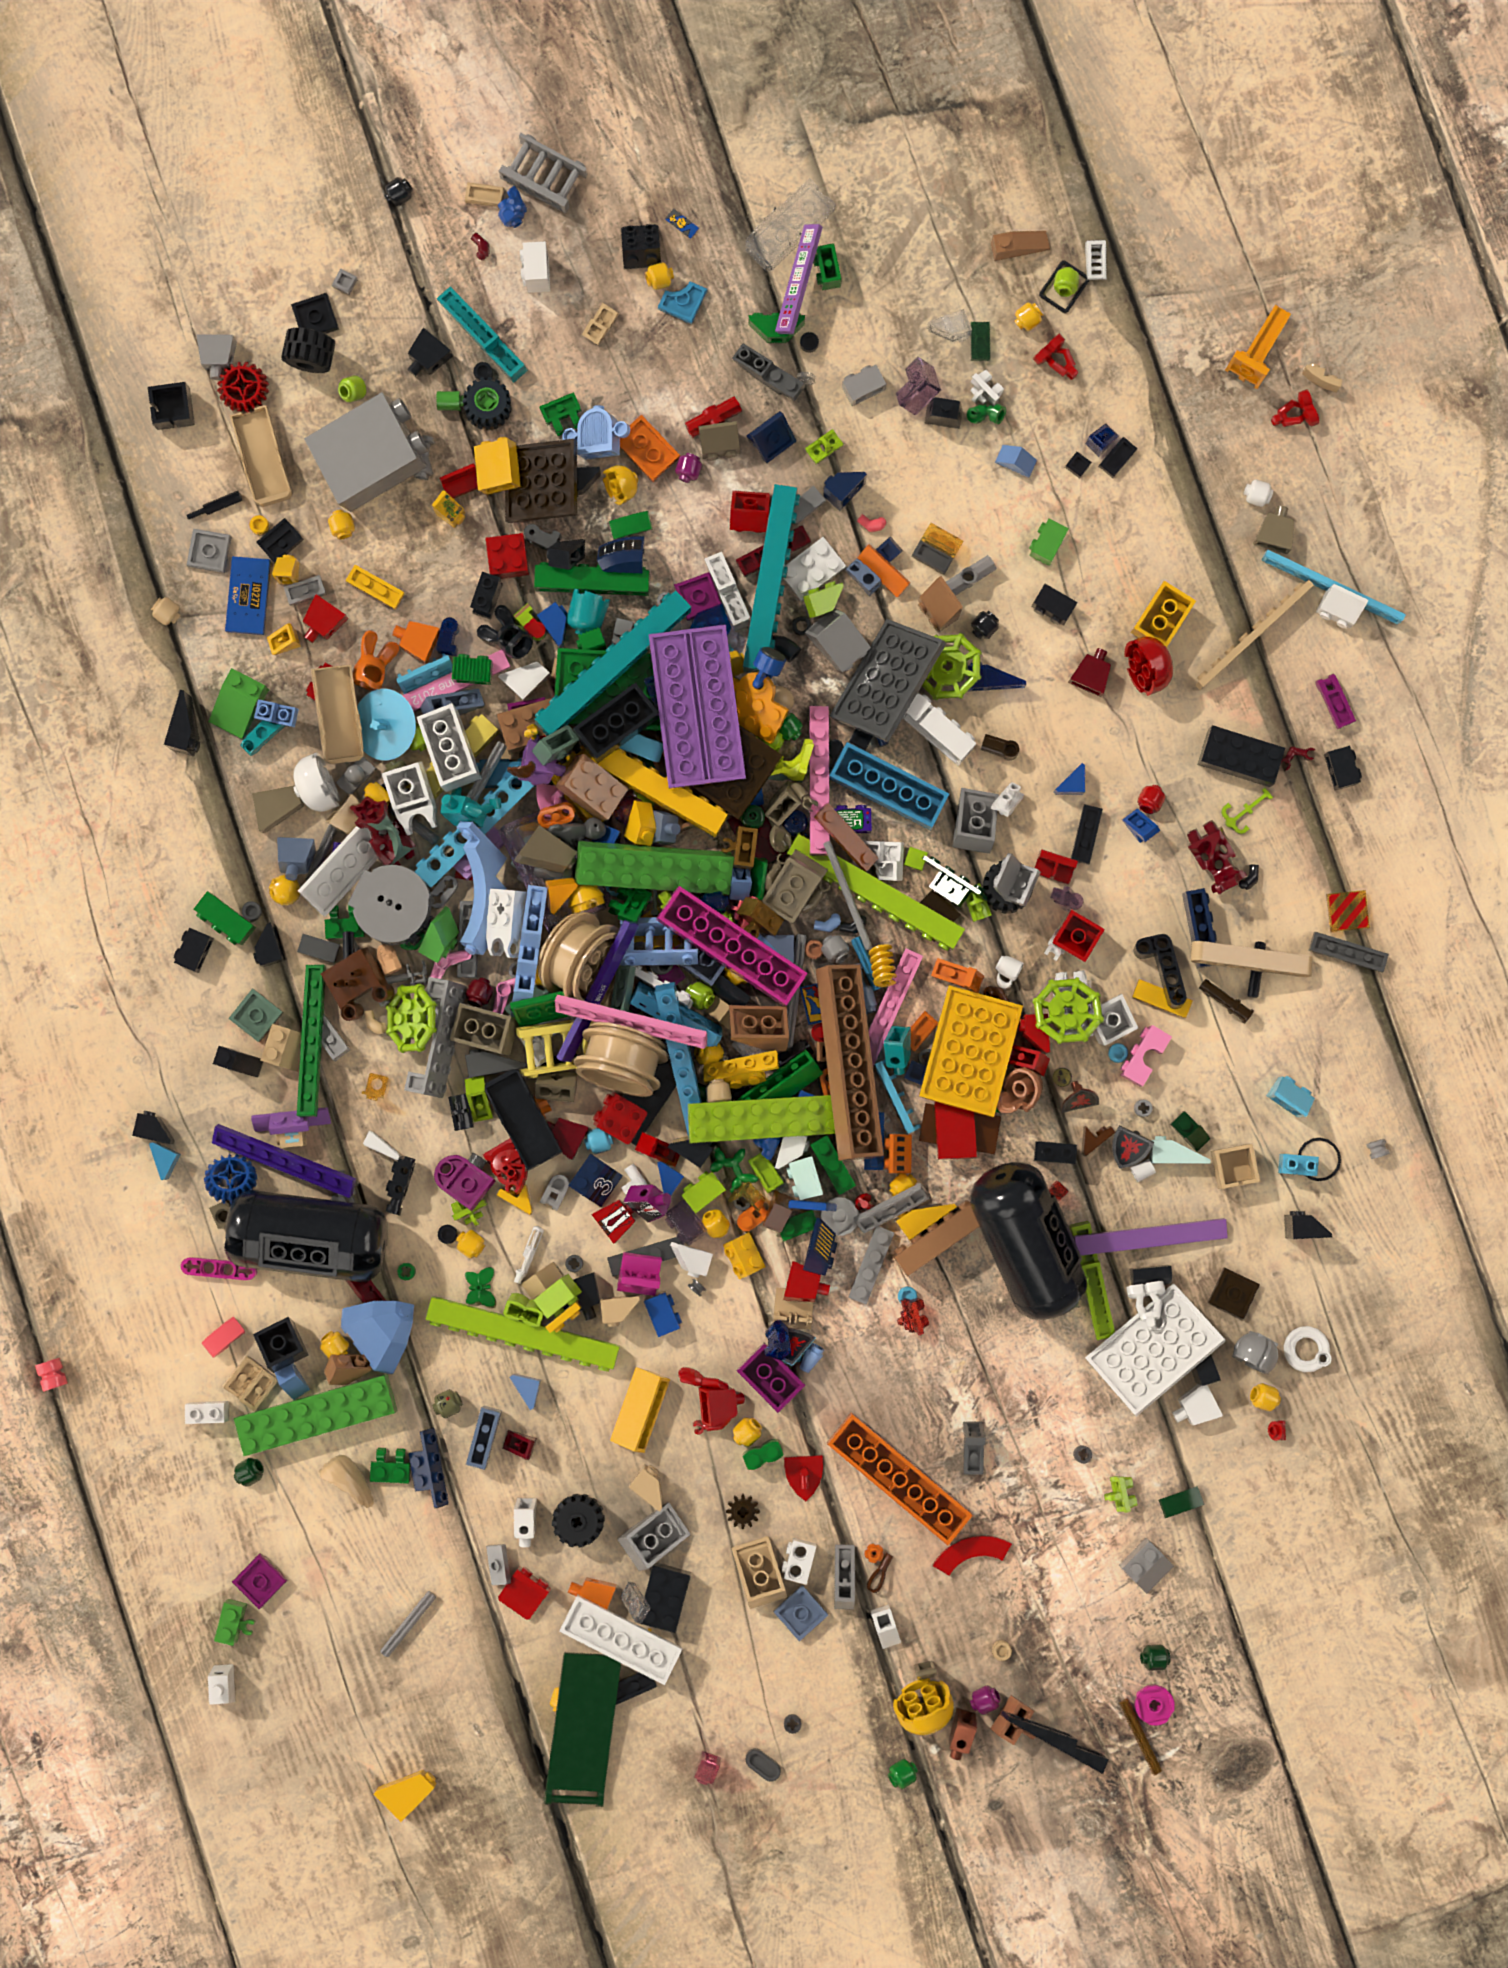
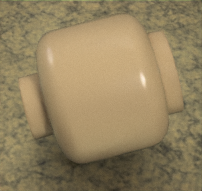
(166, 611)
(718, 1091)

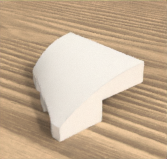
(525, 679)
(890, 860)

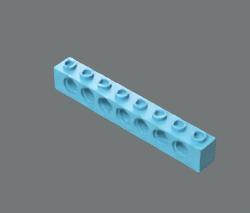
(432, 876)

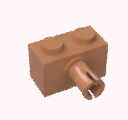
(1008, 1730)

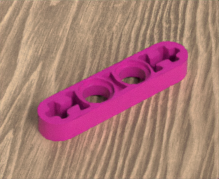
(218, 1271)

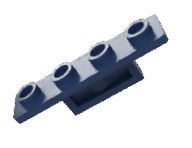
(427, 1468)

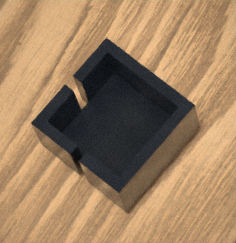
(173, 405)

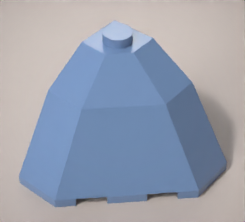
(379, 1331)

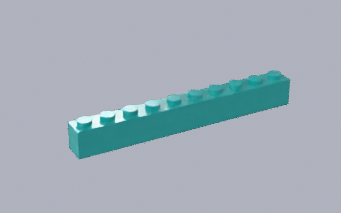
(771, 573)
(612, 665)

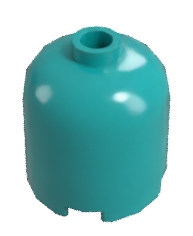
(586, 611)

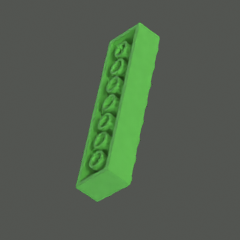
(653, 867)
(315, 1414)

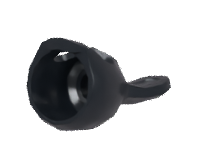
(511, 637)

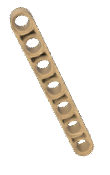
(1251, 959)

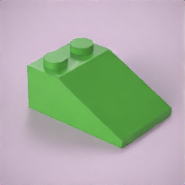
(237, 703)

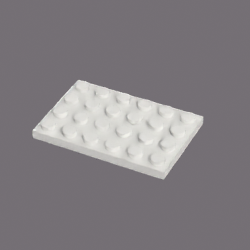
(1148, 1362)

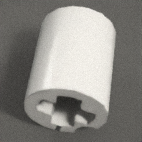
(1143, 1170)

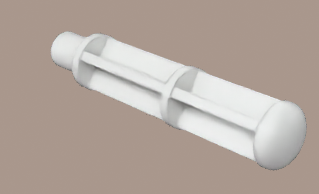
(528, 1254)

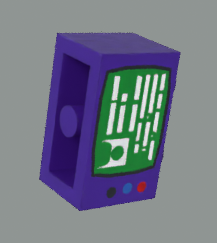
(857, 818)

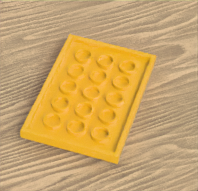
(970, 1051)

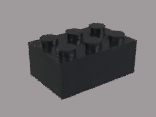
(665, 1596)

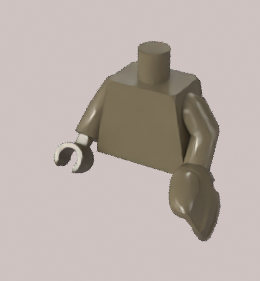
(779, 809)

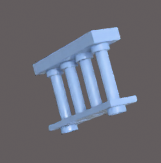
(651, 927)

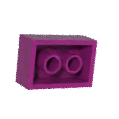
(771, 1378)

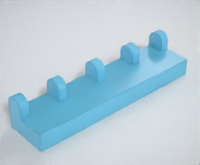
(894, 1097)

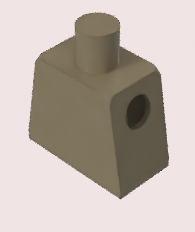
(1276, 531)

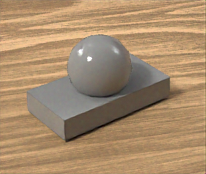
(356, 775)

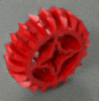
(227, 387)

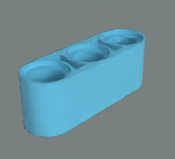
(644, 747)

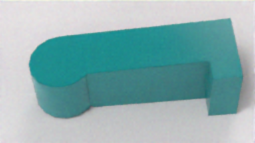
(260, 736)

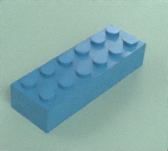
(888, 786)

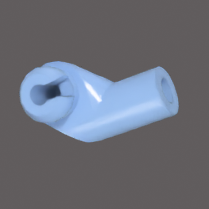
(828, 926)

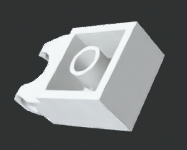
(409, 802)
(505, 920)

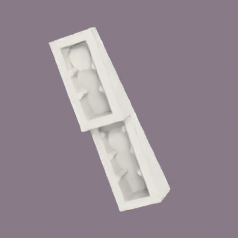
(728, 591)

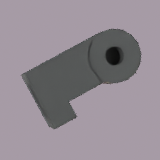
(540, 538)

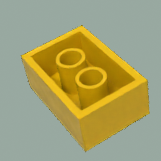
(1164, 614)

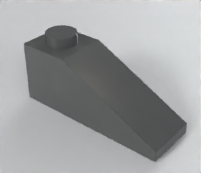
(486, 1063)

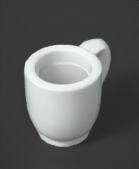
(1009, 968)

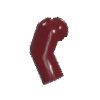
(483, 246)

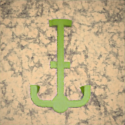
(1230, 822)

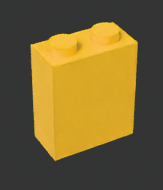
(497, 466)

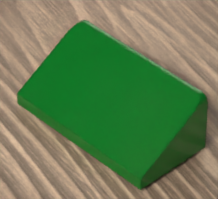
(758, 877)

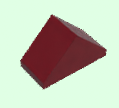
(519, 1444)

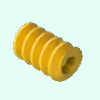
(881, 965)

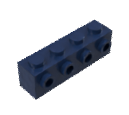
(1199, 918)

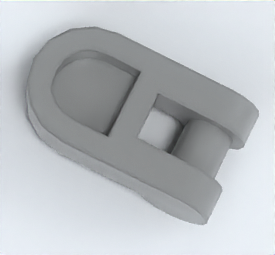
(558, 1185)

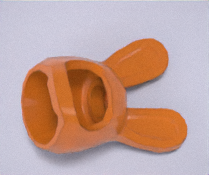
(370, 670)

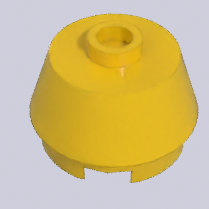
(585, 898)

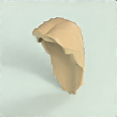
(348, 1478)

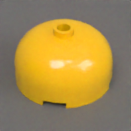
(929, 1715)

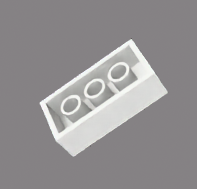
(448, 747)

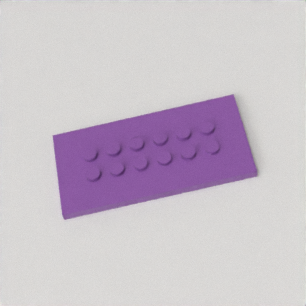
(697, 706)

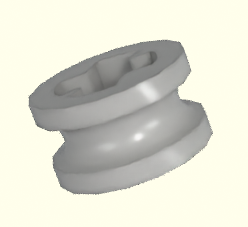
(1139, 1112)

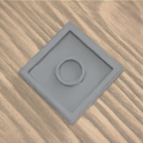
(209, 550)

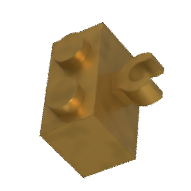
(743, 847)
(760, 917)

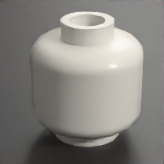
(1258, 493)

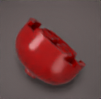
(1149, 664)

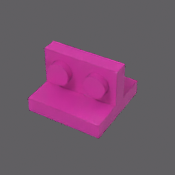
(639, 1274)

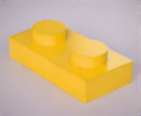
(557, 1324)

